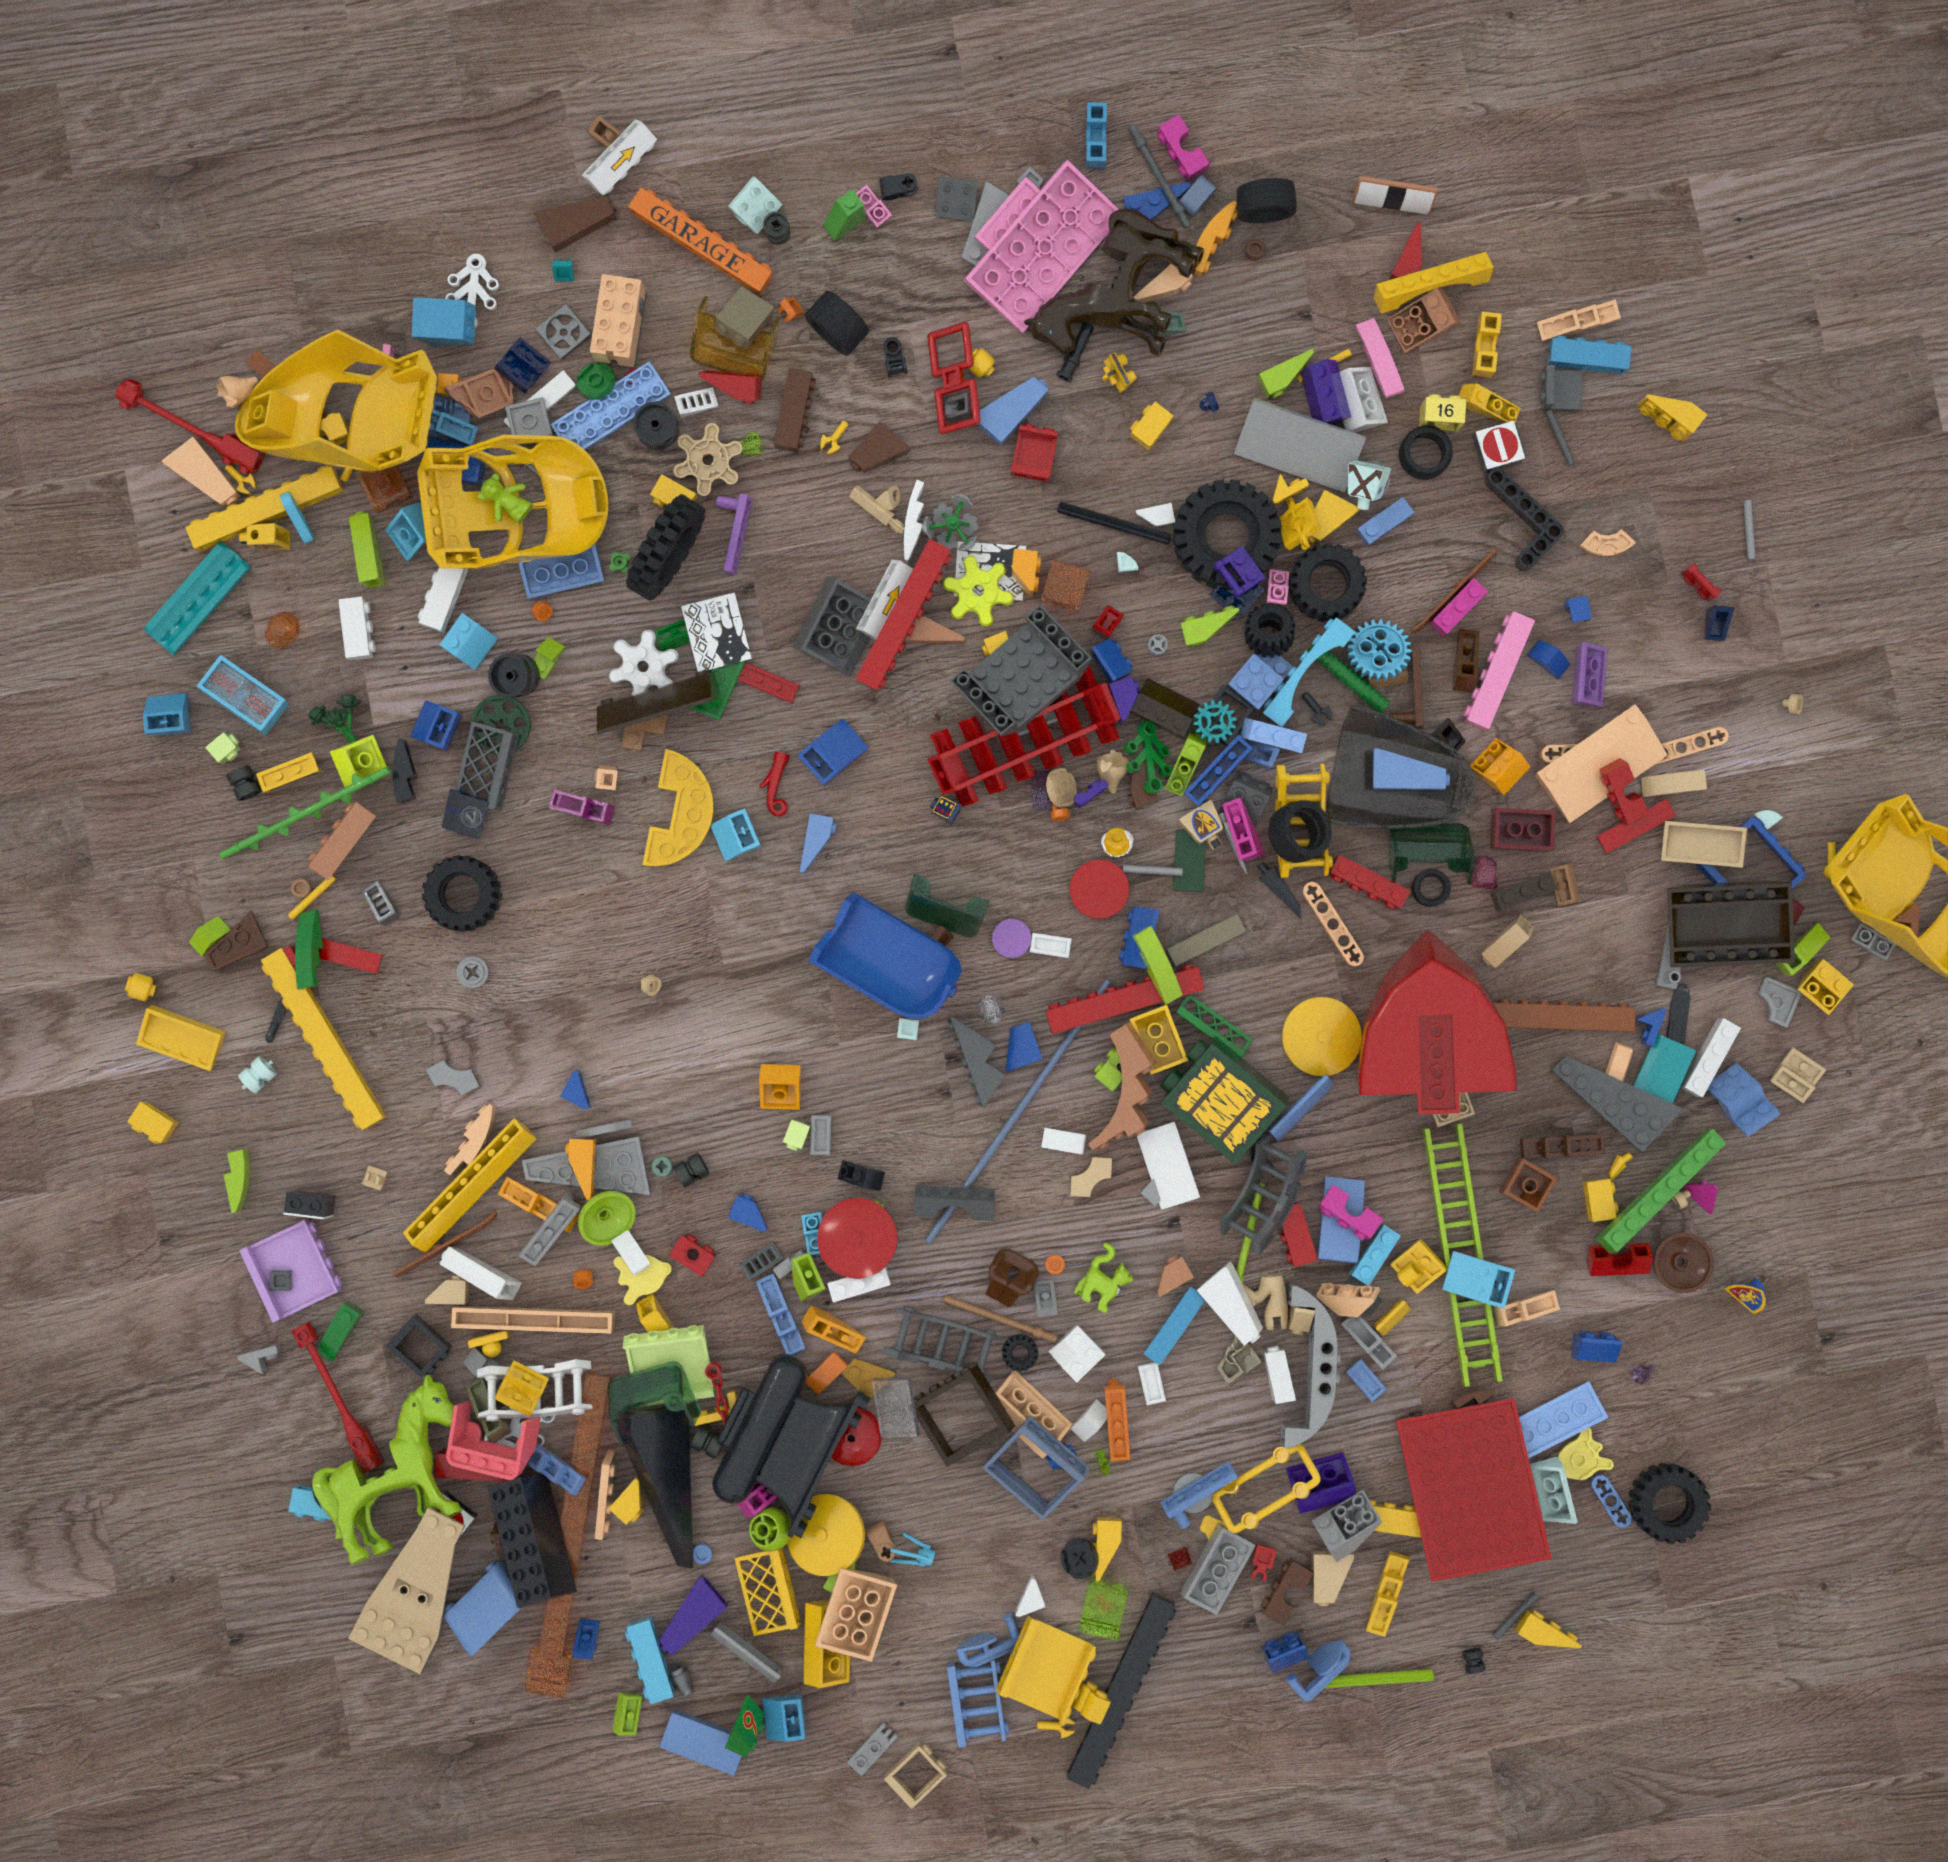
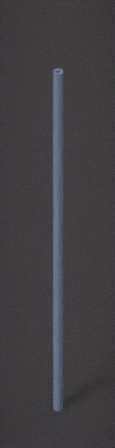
(1011, 1121)

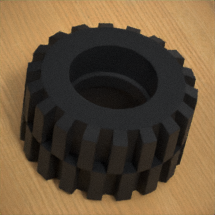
(1274, 617)

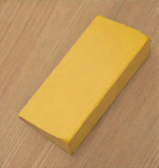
(1392, 1317)

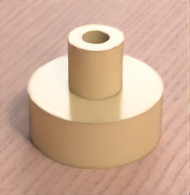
(1794, 703)
(650, 985)
(1680, 1199)

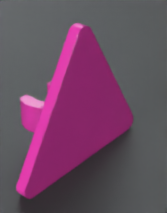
(1703, 1194)

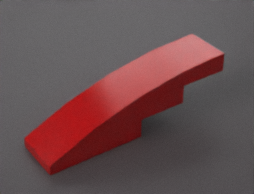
(350, 956)

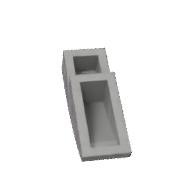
(1370, 1341)

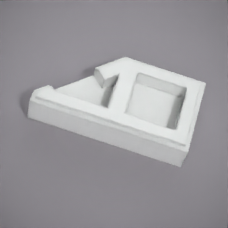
(1158, 515)

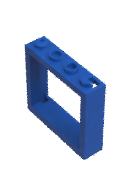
(1771, 840)

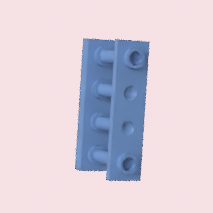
(962, 1713)

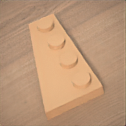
(605, 1491)

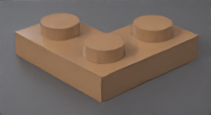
(635, 733)

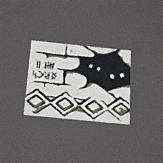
(987, 556)
(716, 632)

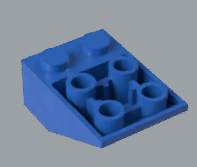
(833, 752)
(1285, 1651)

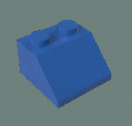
(1111, 661)

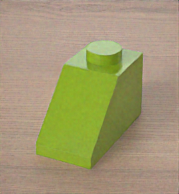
(806, 1277)

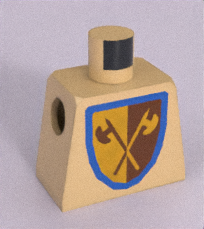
(1203, 825)

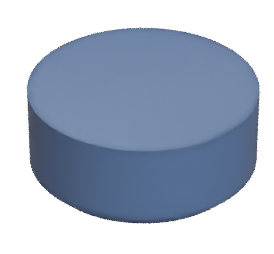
(702, 1553)

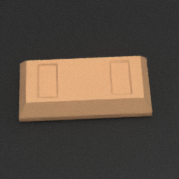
(1619, 1061)

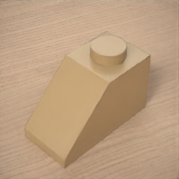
(451, 1291)
(1300, 1319)

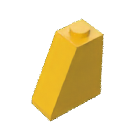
(1331, 514)
(652, 1314)

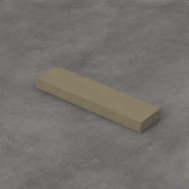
(1206, 940)

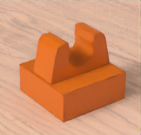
(792, 308)

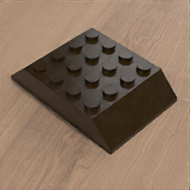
(1731, 923)

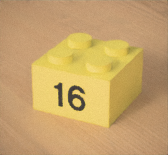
(1443, 413)

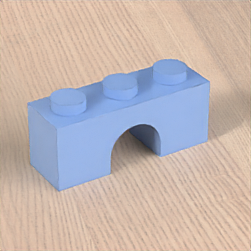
(1273, 735)

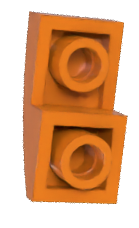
(826, 1372)

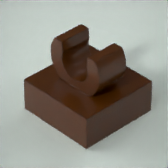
(941, 935)

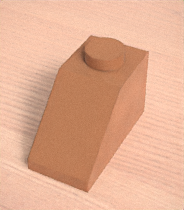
(1173, 1274)

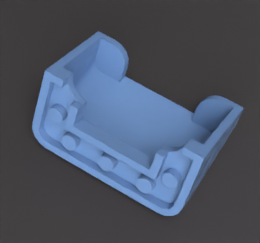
(483, 1608)

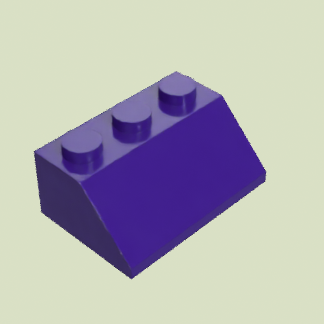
(1325, 392)
(1334, 1486)

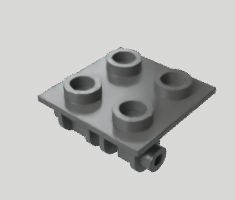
(956, 198)

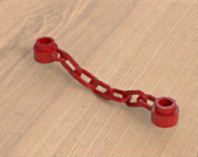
(714, 1375)

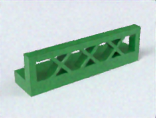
(1207, 1030)

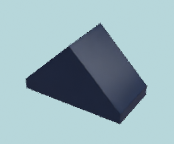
(1717, 622)

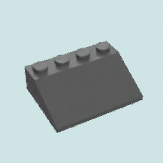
(831, 627)

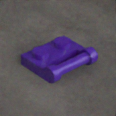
(1243, 567)
(1095, 789)

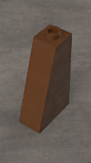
(575, 220)

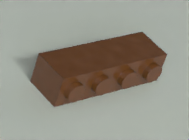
(793, 410)

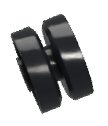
(656, 414)
(513, 675)

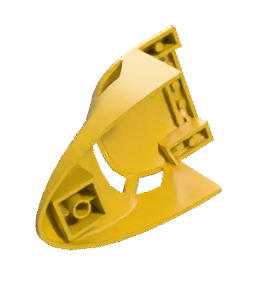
(386, 421)
(1886, 870)

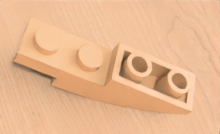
(478, 1134)

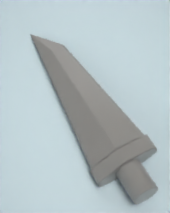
(1222, 816)

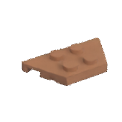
(482, 393)

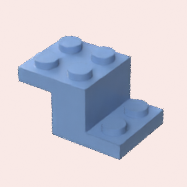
(1260, 678)
(1742, 1100)

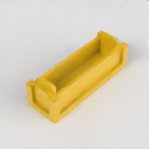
(288, 772)

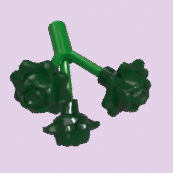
(335, 717)

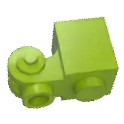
(1108, 1072)

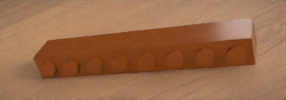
(1567, 1016)

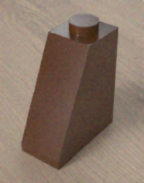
(877, 449)

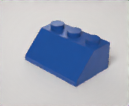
(470, 476)
(1139, 919)

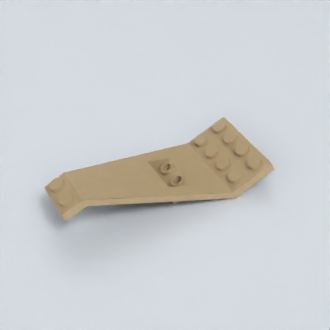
(398, 1622)

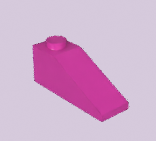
(1243, 830)
(756, 1501)

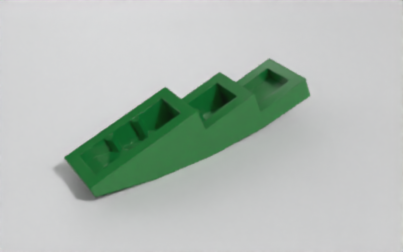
(306, 949)

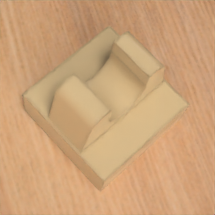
(375, 1177)

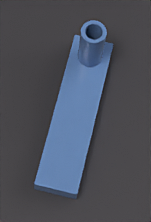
(1196, 1491)

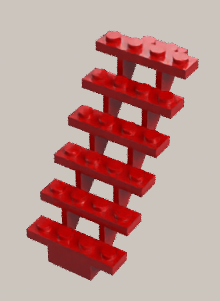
(953, 776)

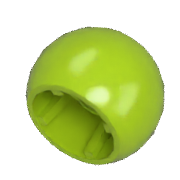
(777, 1528)

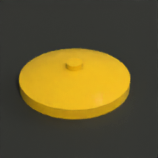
(1321, 1036)
(831, 1537)

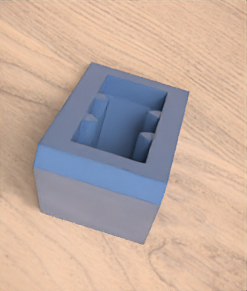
(1262, 755)

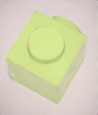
(224, 748)

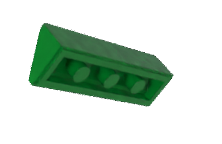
(672, 636)

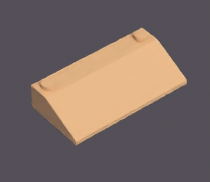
(1575, 776)

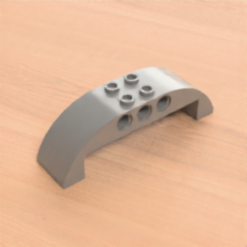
(1317, 1401)

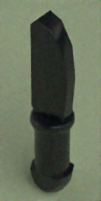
(278, 1015)

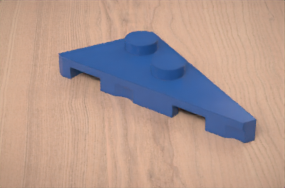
(1154, 201)

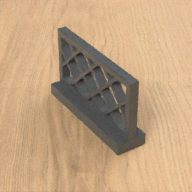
(503, 765)

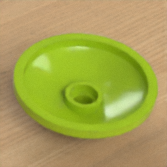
(615, 1219)

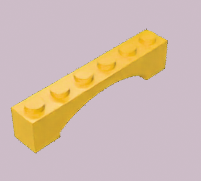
(1468, 270)

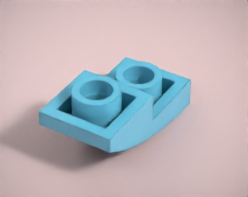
(810, 1227)

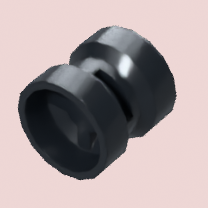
(1473, 1660)

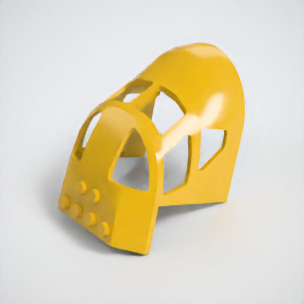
(574, 508)

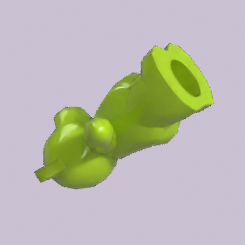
(504, 498)

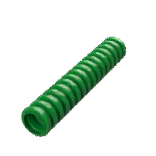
(1353, 681)

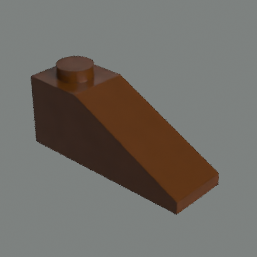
(1466, 661)
(1138, 795)

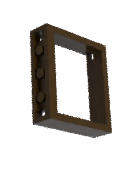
(990, 1400)

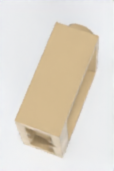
(901, 1789)

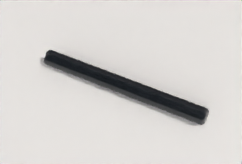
(1114, 523)

